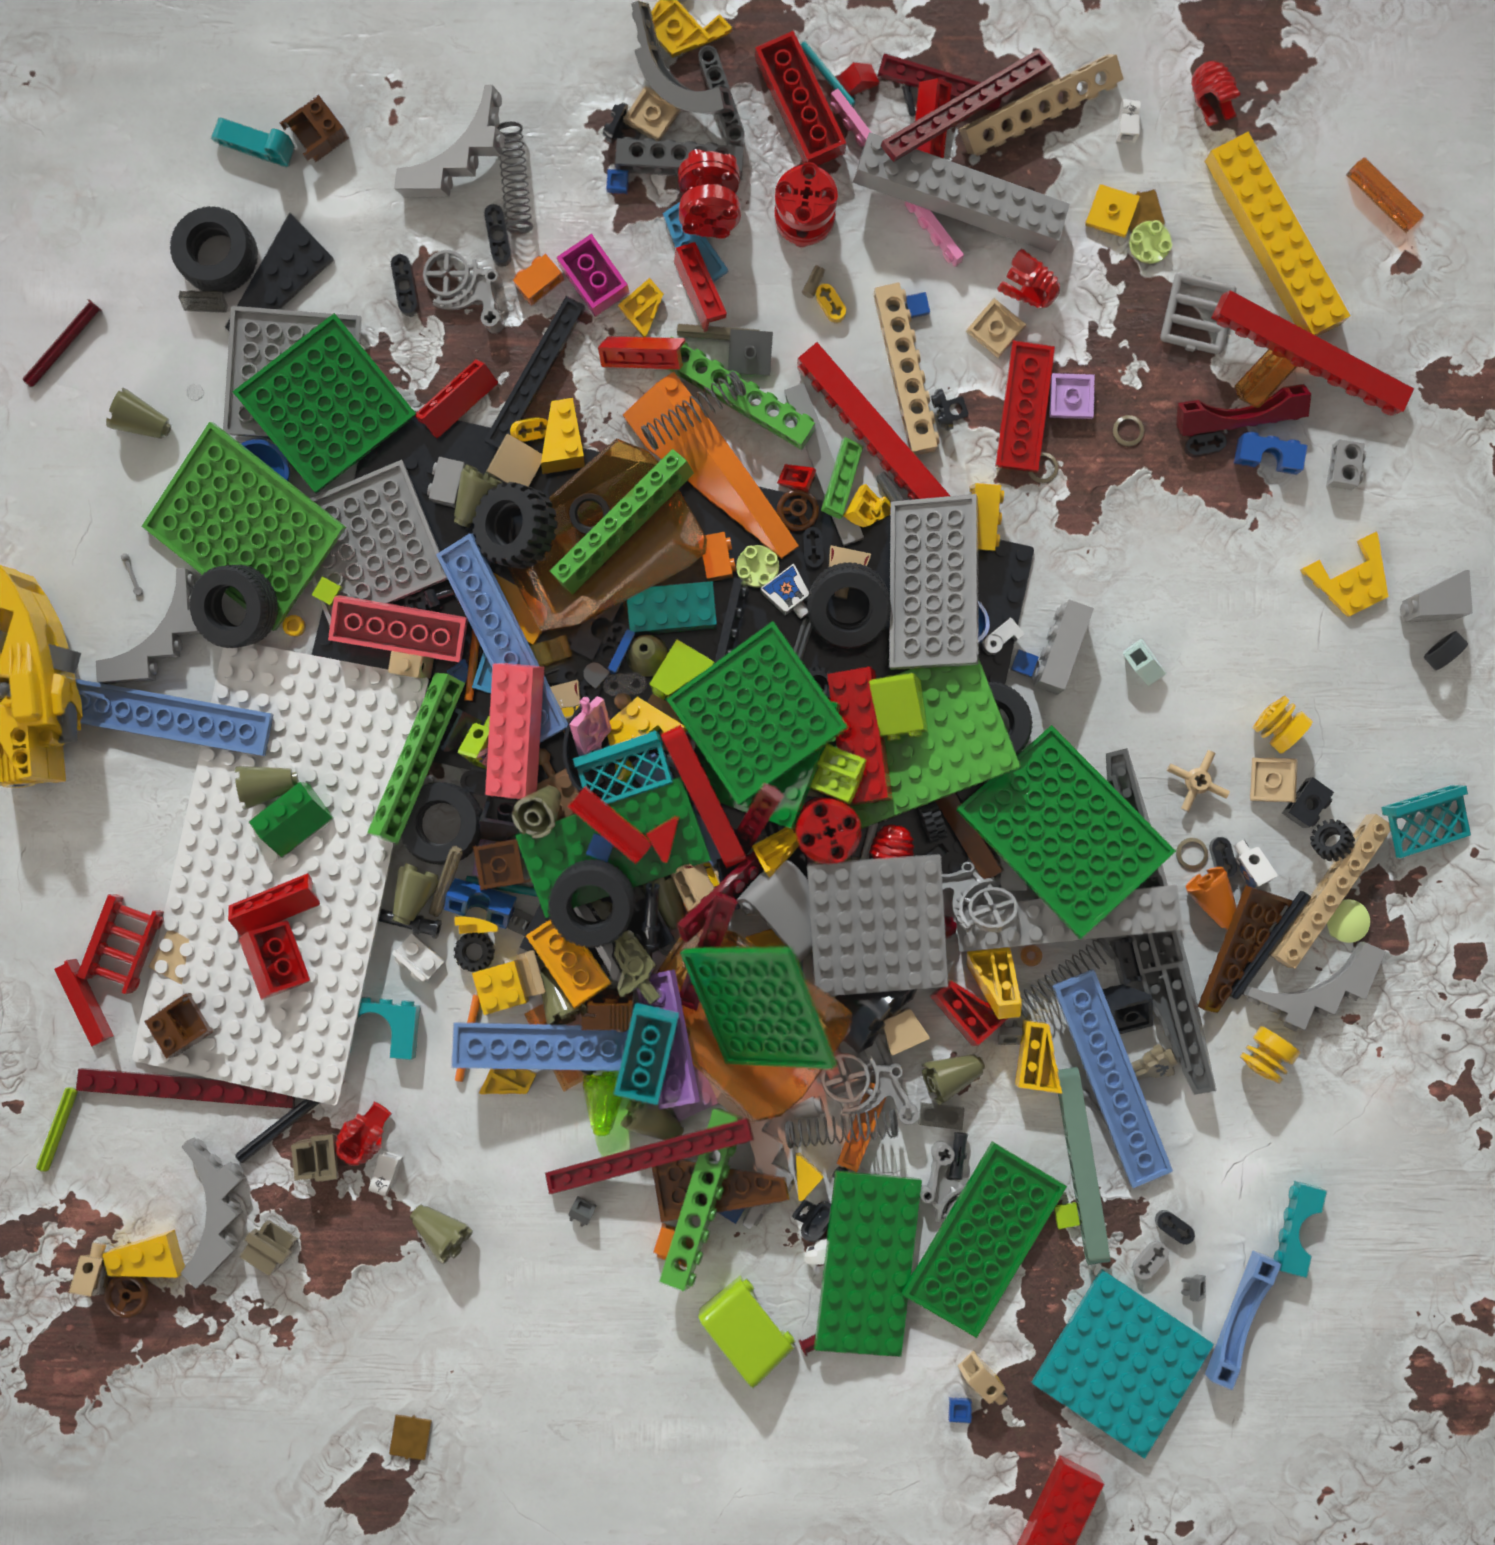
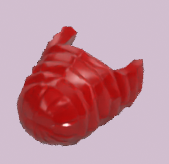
(1218, 80)
(1038, 284)
(892, 842)
(362, 1136)

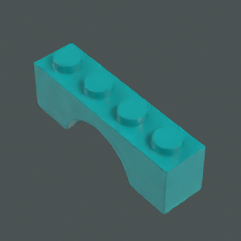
(1303, 1202)

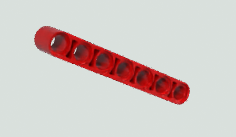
(703, 796)

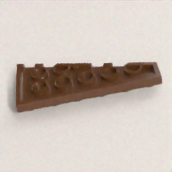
(1242, 943)
(740, 1189)

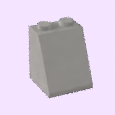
(1440, 602)

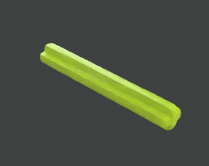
(56, 1129)

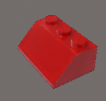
(274, 959)

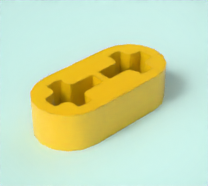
(827, 305)
(529, 425)

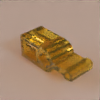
(551, 651)

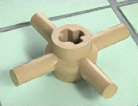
(1191, 783)

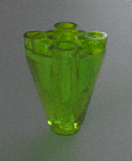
(601, 1101)

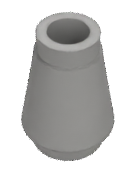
(808, 1108)

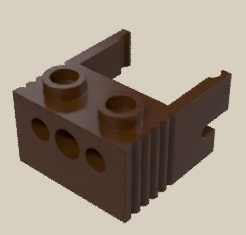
(316, 129)
(499, 865)
(610, 1011)
(178, 1026)

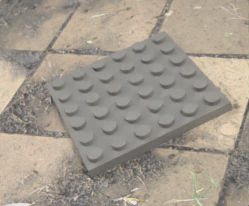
(255, 341)
(386, 542)
(878, 925)

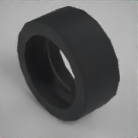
(577, 503)
(1446, 650)

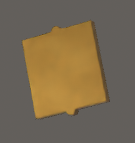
(1147, 209)
(410, 1437)

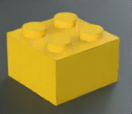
(500, 987)

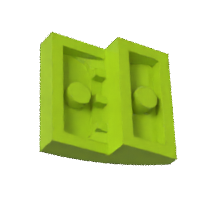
(838, 774)

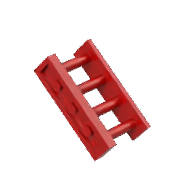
(98, 944)

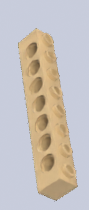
(1110, 75)
(894, 295)
(1331, 891)

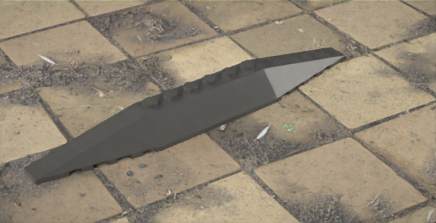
(1164, 960)

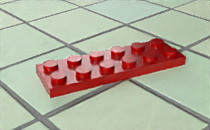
(1024, 406)

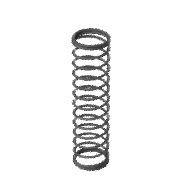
(515, 221)
(738, 386)
(1105, 946)
(892, 1119)

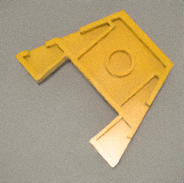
(680, 31)
(1358, 586)
(636, 720)

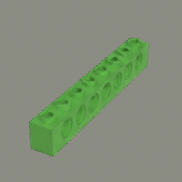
(797, 436)
(622, 521)
(416, 758)
(672, 1273)

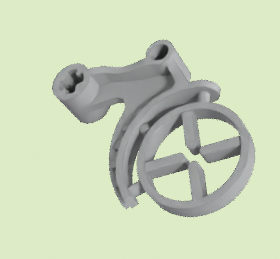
(481, 289)
(969, 882)
(885, 1085)
(939, 1187)

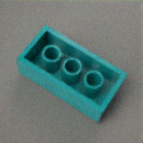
(673, 609)
(646, 1053)

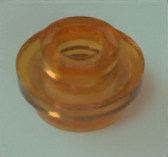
(1036, 960)

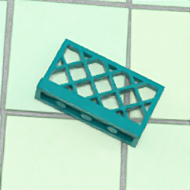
(623, 751)
(1428, 802)

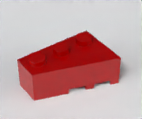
(967, 1012)

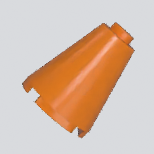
(1214, 895)

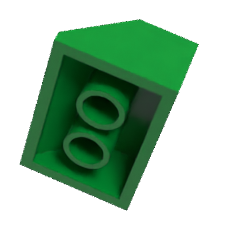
(291, 819)

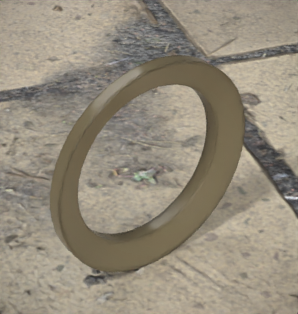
(1121, 441)
(1054, 473)
(1179, 858)

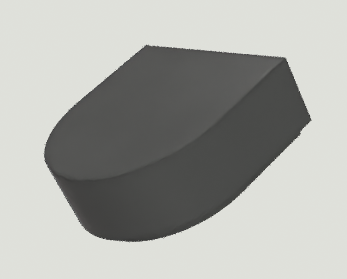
(595, 674)

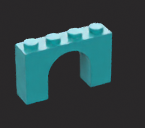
(403, 1023)

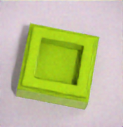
(326, 591)
(1066, 1215)

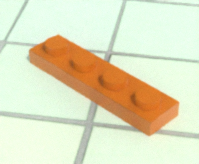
(853, 1152)

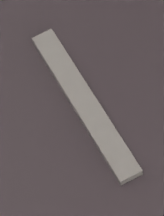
(821, 459)

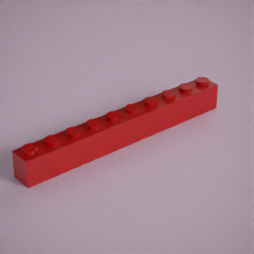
(1312, 353)
(868, 424)

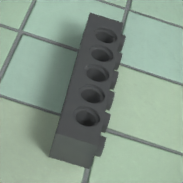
(670, 149)

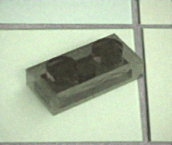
(203, 301)
(941, 1116)

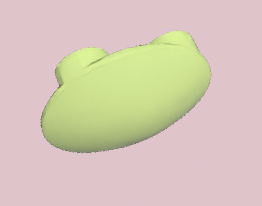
(1150, 242)
(757, 565)
(1349, 921)

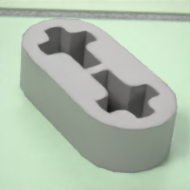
(1146, 1256)

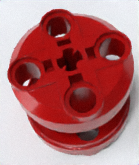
(709, 194)
(805, 204)
(820, 845)

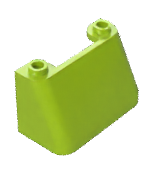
(745, 1331)

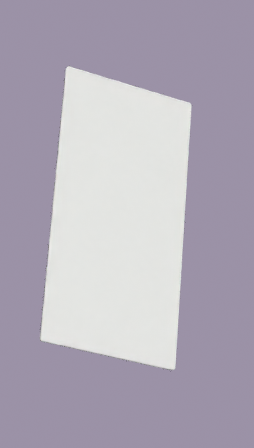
(342, 736)

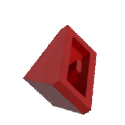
(858, 78)
(797, 477)
(663, 837)

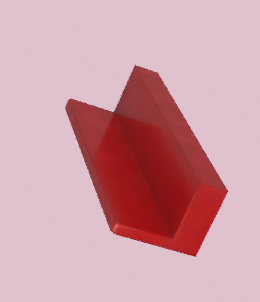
(931, 96)
(699, 285)
(641, 352)
(457, 398)
(610, 824)
(273, 905)
(83, 1003)

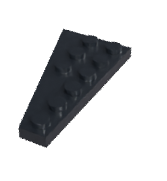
(286, 268)

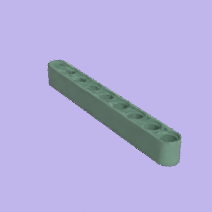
(1083, 1167)

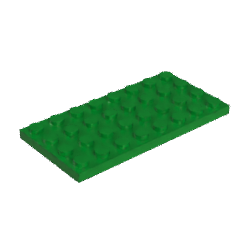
(571, 838)
(984, 1239)
(867, 1264)

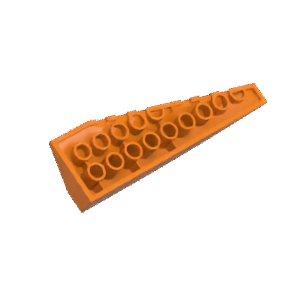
(715, 466)

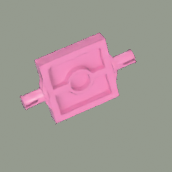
(590, 726)

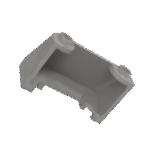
(783, 906)

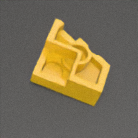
(867, 507)
(474, 925)

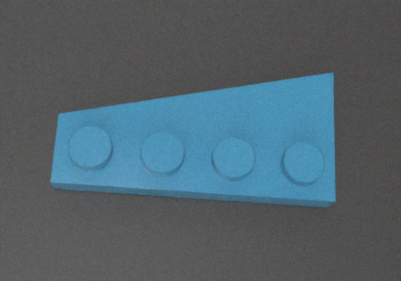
(711, 259)

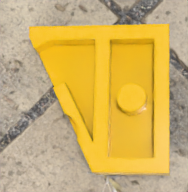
(642, 306)
(776, 850)
(508, 1081)

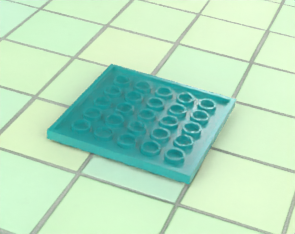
(1122, 1363)

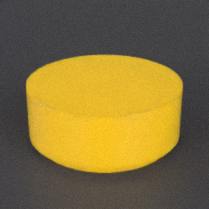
(294, 626)

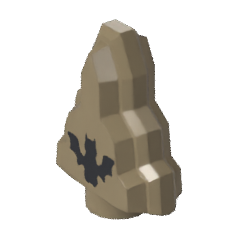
(1155, 1063)

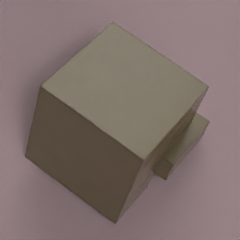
(315, 1158)
(268, 1247)

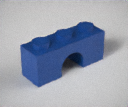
(1288, 454)
(466, 895)

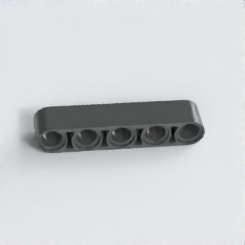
(715, 69)

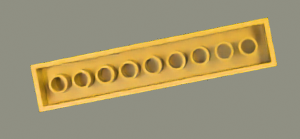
(1276, 236)

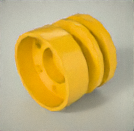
(1284, 726)
(1270, 1054)

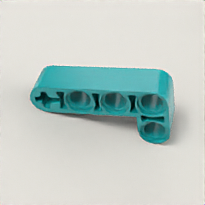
(271, 147)

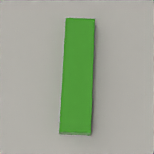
(842, 478)

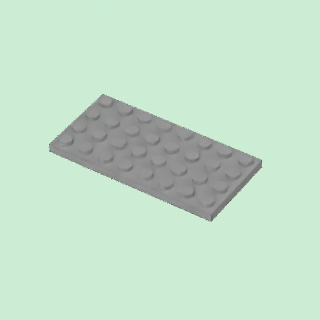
(934, 582)

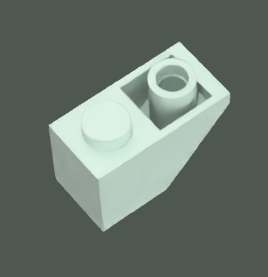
(1144, 662)

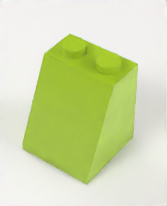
(678, 669)
(899, 706)

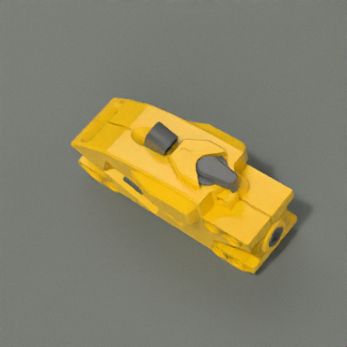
(36, 685)

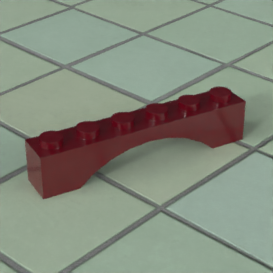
(1286, 404)

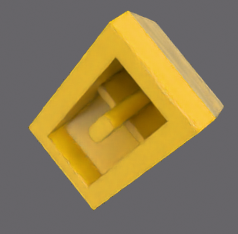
(807, 1176)

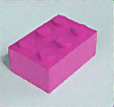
(593, 275)

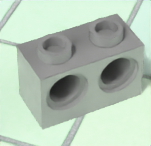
(1340, 462)

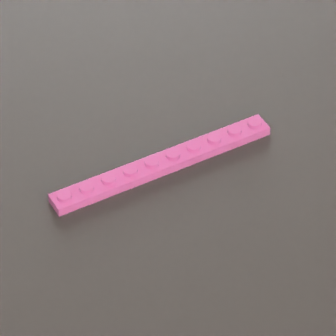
(925, 217)

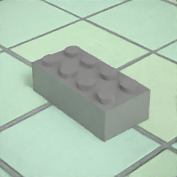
(1063, 647)

